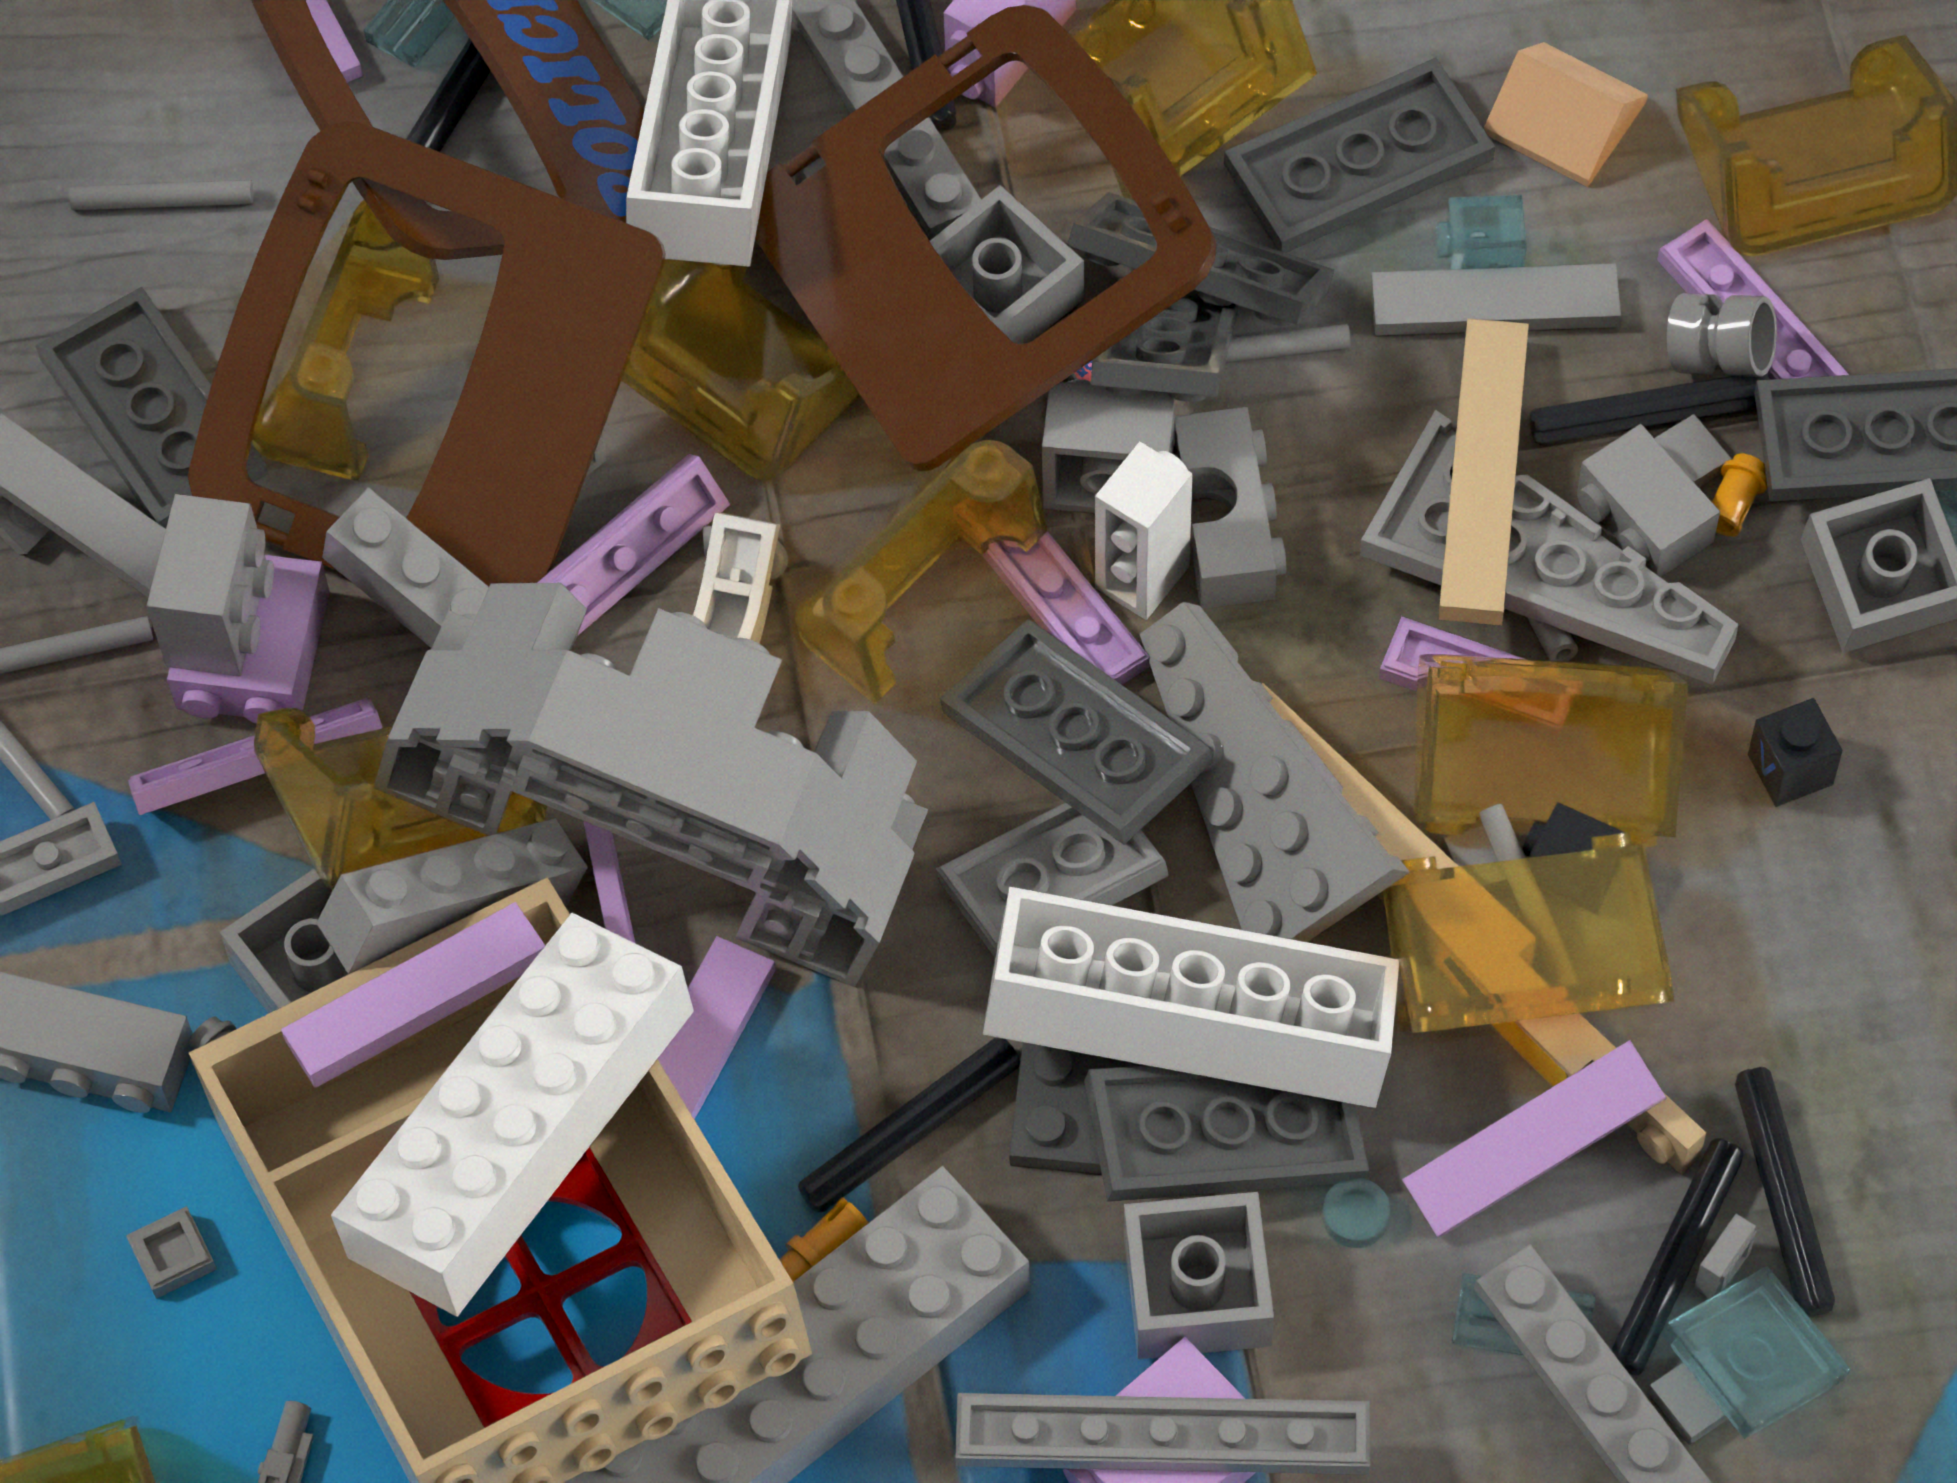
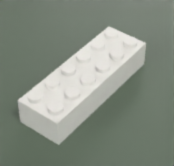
(710, 127)
(1193, 997)
(513, 1114)

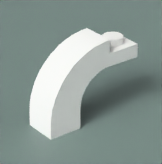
(737, 576)

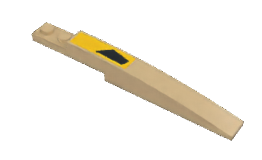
(1551, 1045)

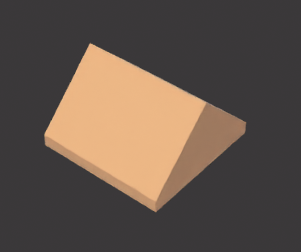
(1562, 112)

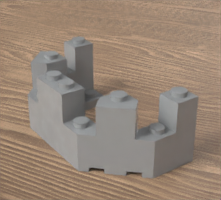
(664, 764)

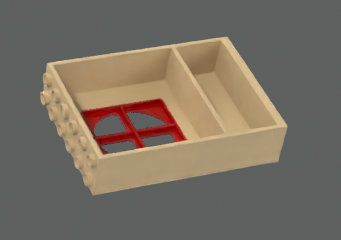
(715, 1289)

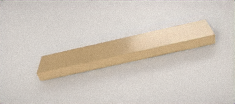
(1484, 472)

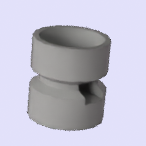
(1728, 334)

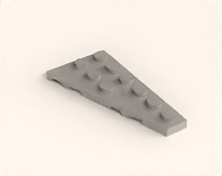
(1556, 566)
(1269, 802)

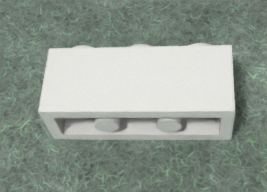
(1143, 529)

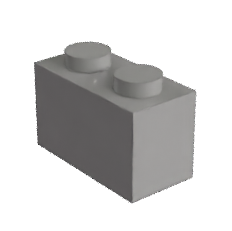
(1647, 501)

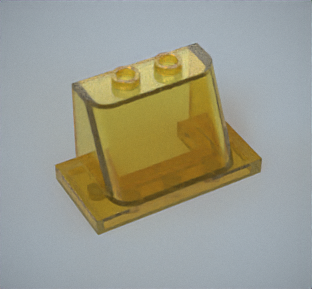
(1198, 66)

